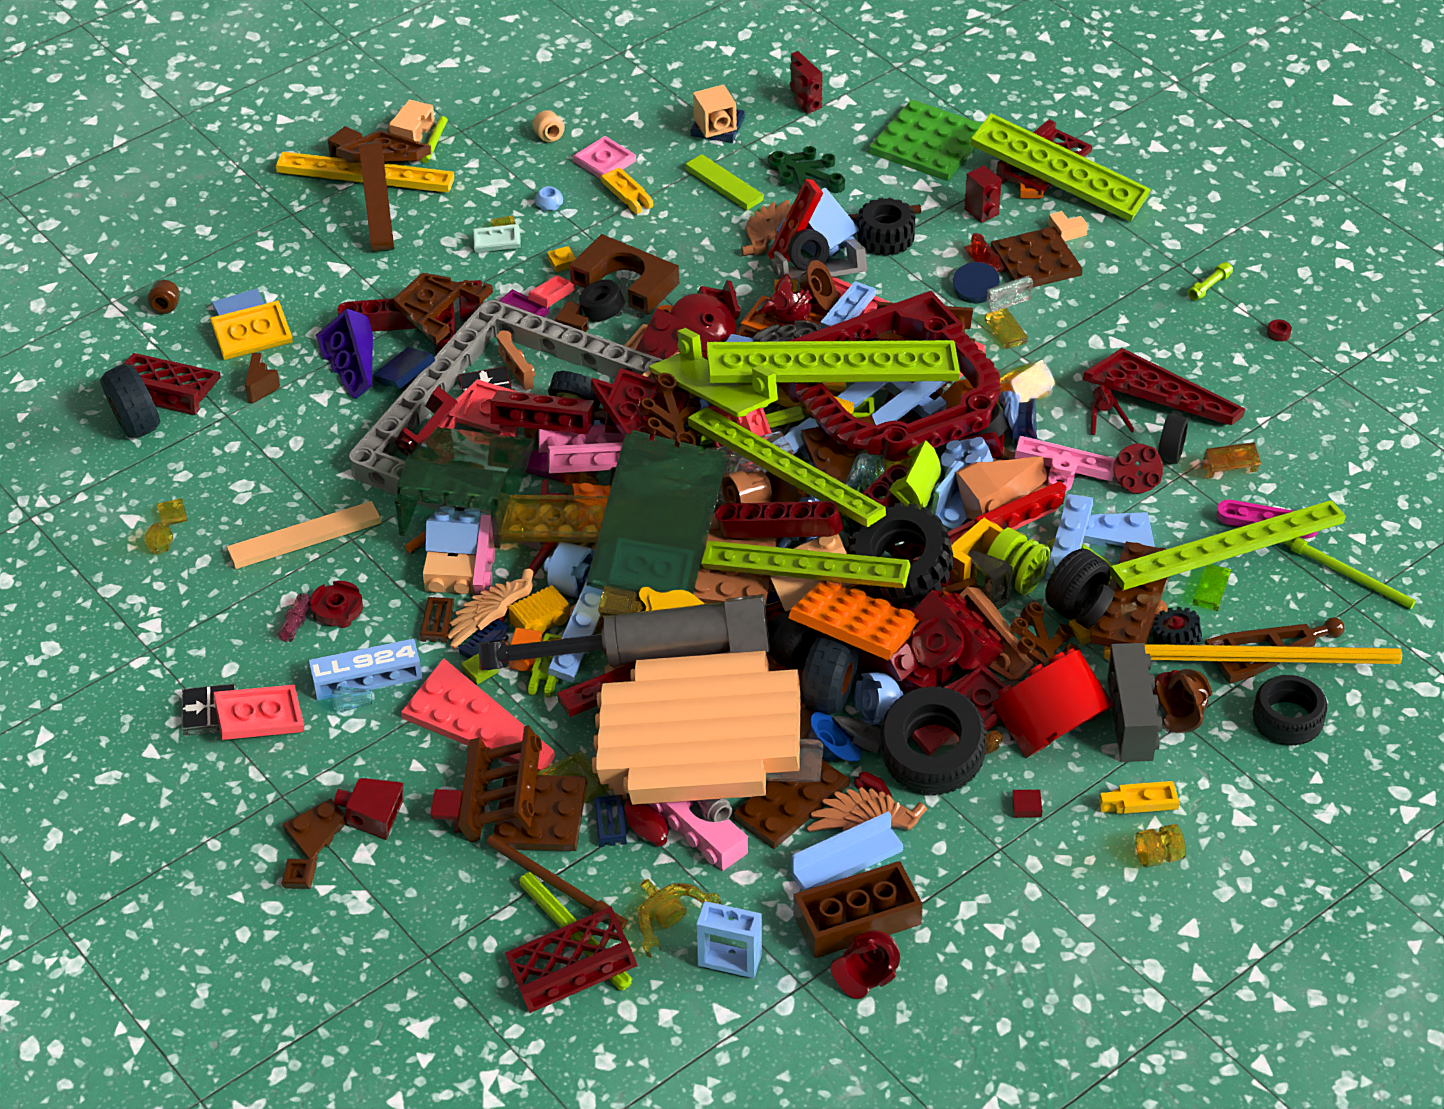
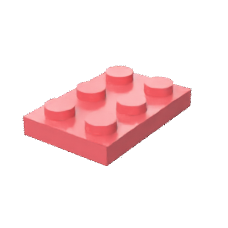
(258, 712)

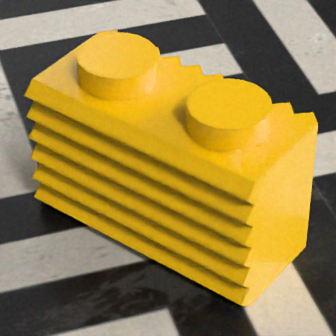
(540, 610)

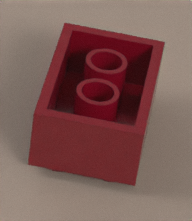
(980, 644)

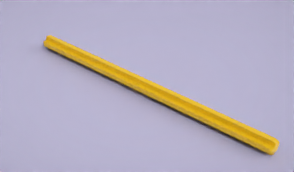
(1271, 654)

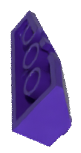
(349, 349)

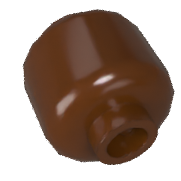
(163, 297)

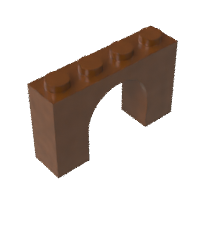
(610, 255)

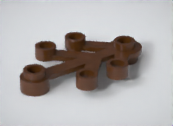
(664, 386)
(1032, 615)

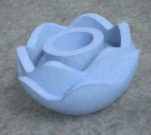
(548, 198)

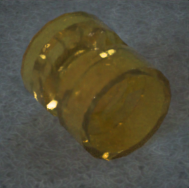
(1156, 846)

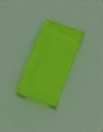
(1212, 587)

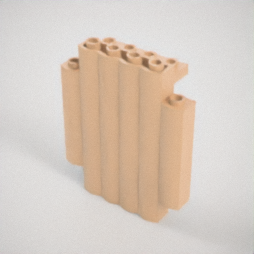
(697, 728)

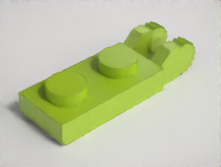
(540, 671)

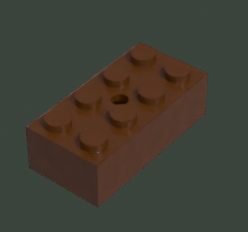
(859, 903)

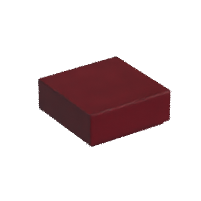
(1027, 803)

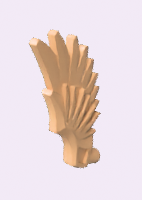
(488, 607)

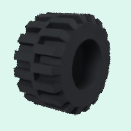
(886, 226)

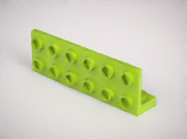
(693, 375)

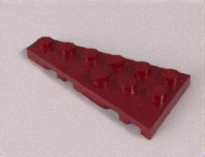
(1146, 380)

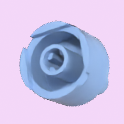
(966, 451)
(569, 568)

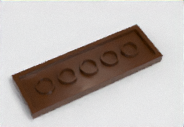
(1133, 609)

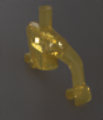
(666, 908)

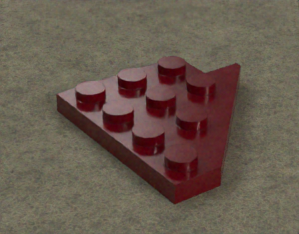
(623, 399)

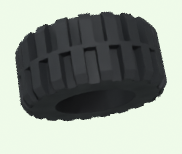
(910, 525)

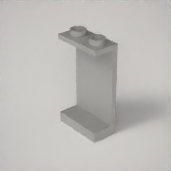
(853, 263)

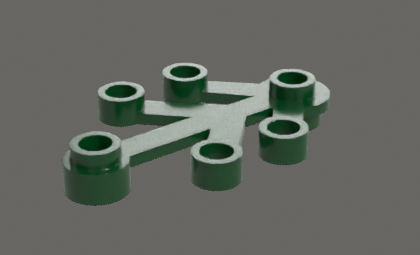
(781, 161)

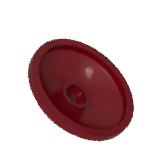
(697, 307)

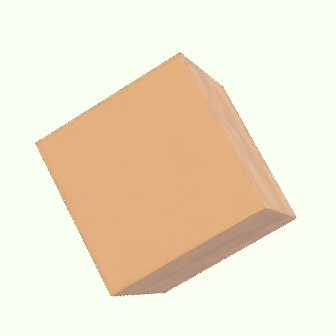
(714, 111)

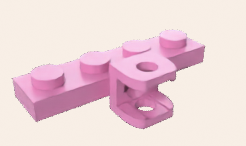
(1066, 461)

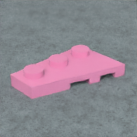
(484, 556)

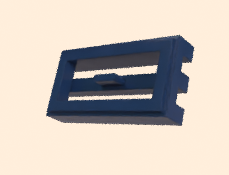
(612, 838)

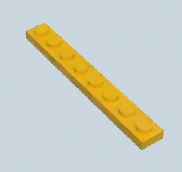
(341, 170)

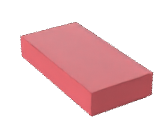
(551, 291)

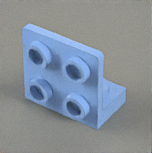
(948, 500)

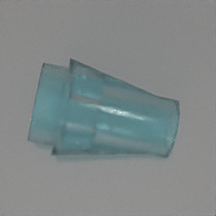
(350, 698)

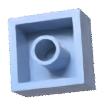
(453, 530)

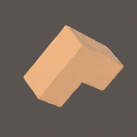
(1066, 227)

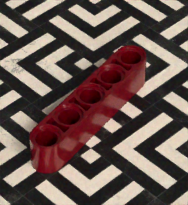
(779, 519)

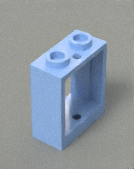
(744, 927)

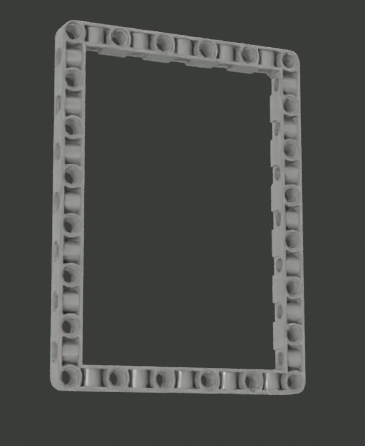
(371, 456)

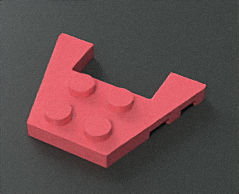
(474, 409)

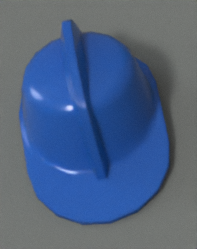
(834, 739)

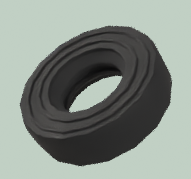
(799, 239)
(1094, 606)

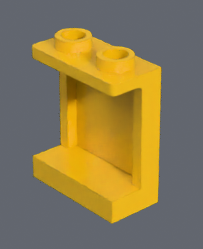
(976, 539)

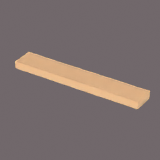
(303, 535)

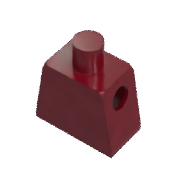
(372, 805)

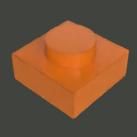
(1029, 192)

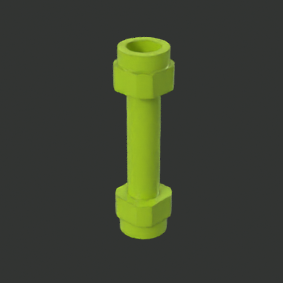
(1198, 290)

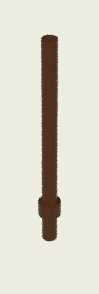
(551, 878)

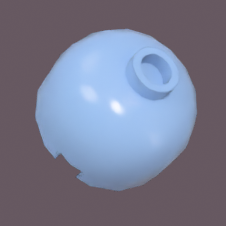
(875, 696)

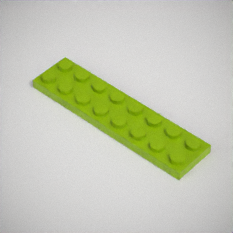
(1060, 167)

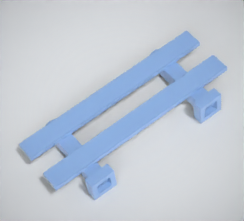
(908, 397)

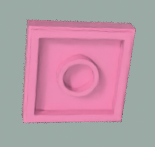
(604, 157)

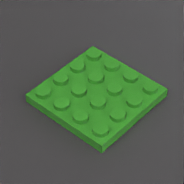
(927, 140)

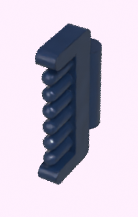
(498, 632)

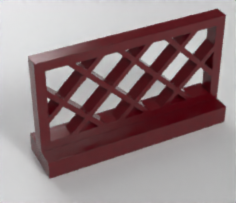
(1048, 131)
(164, 392)
(578, 973)

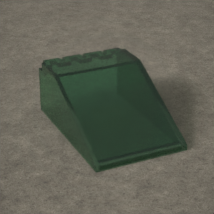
(463, 470)
(657, 515)

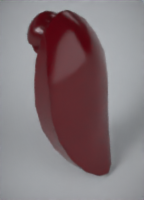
(646, 823)

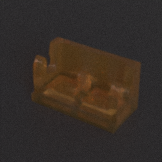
(1231, 458)

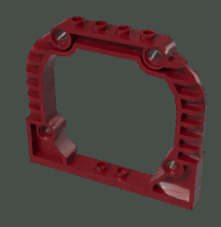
(924, 319)

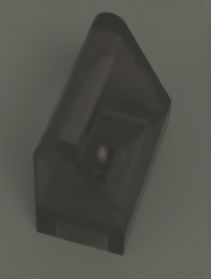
(997, 577)

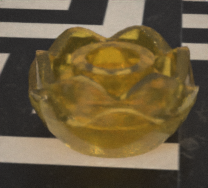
(158, 538)

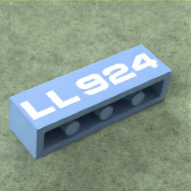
(366, 668)

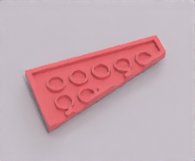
(463, 711)

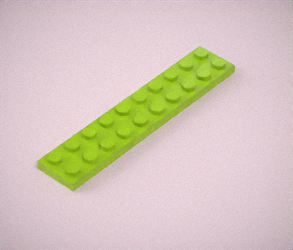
(835, 361)

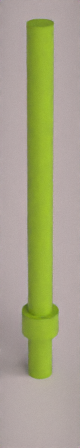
(1300, 547)

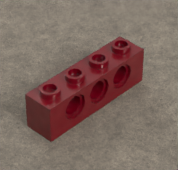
(542, 412)

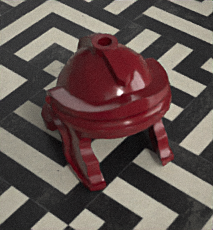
(786, 304)
(866, 963)

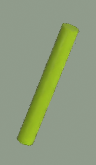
(435, 137)

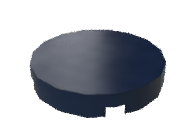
(973, 280)

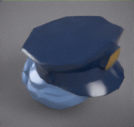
(1020, 416)

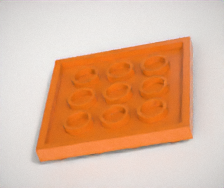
(855, 618)

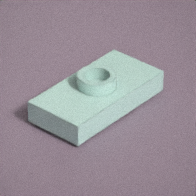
(496, 238)

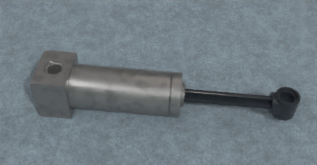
(664, 633)

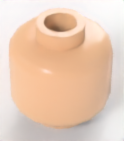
(548, 126)

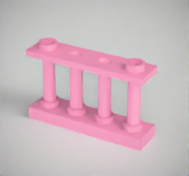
(580, 451)

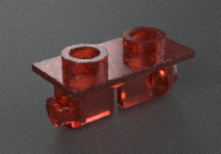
(981, 252)

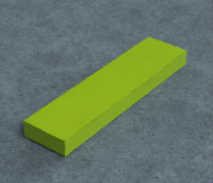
(724, 182)

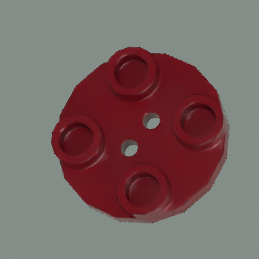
(1149, 466)

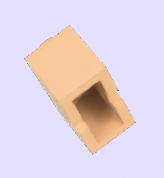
(412, 120)
(449, 573)

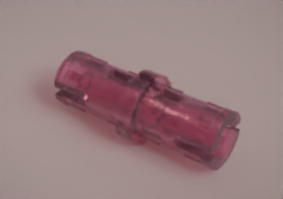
(294, 617)

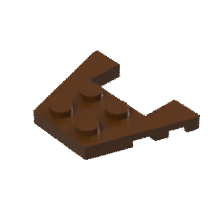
(430, 296)

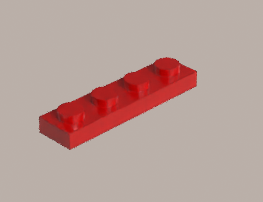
(798, 217)
(1027, 506)

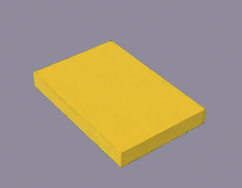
(251, 330)

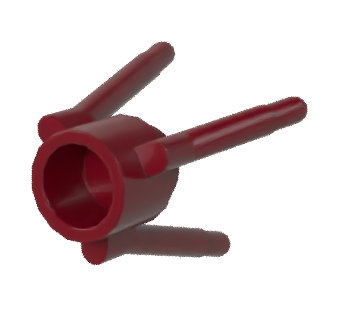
(1104, 401)

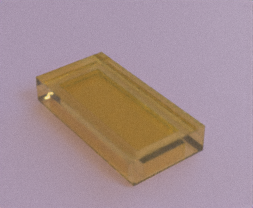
(1006, 328)

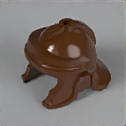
(1184, 700)

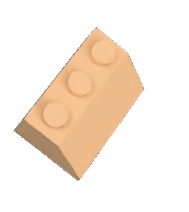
(793, 589)

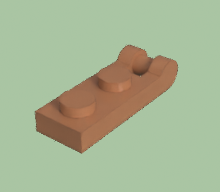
(515, 360)

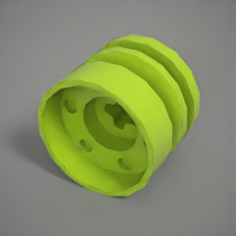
(1026, 557)

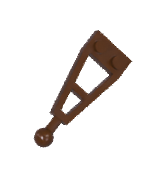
(1238, 671)

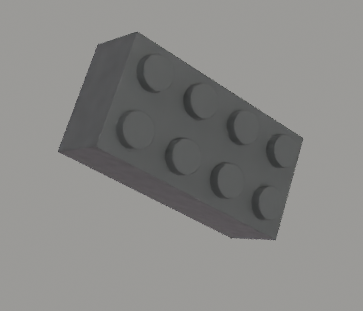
(1134, 702)

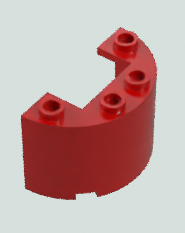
(1051, 701)

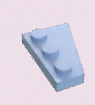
(1118, 529)

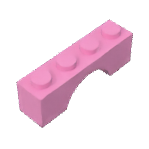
(718, 841)

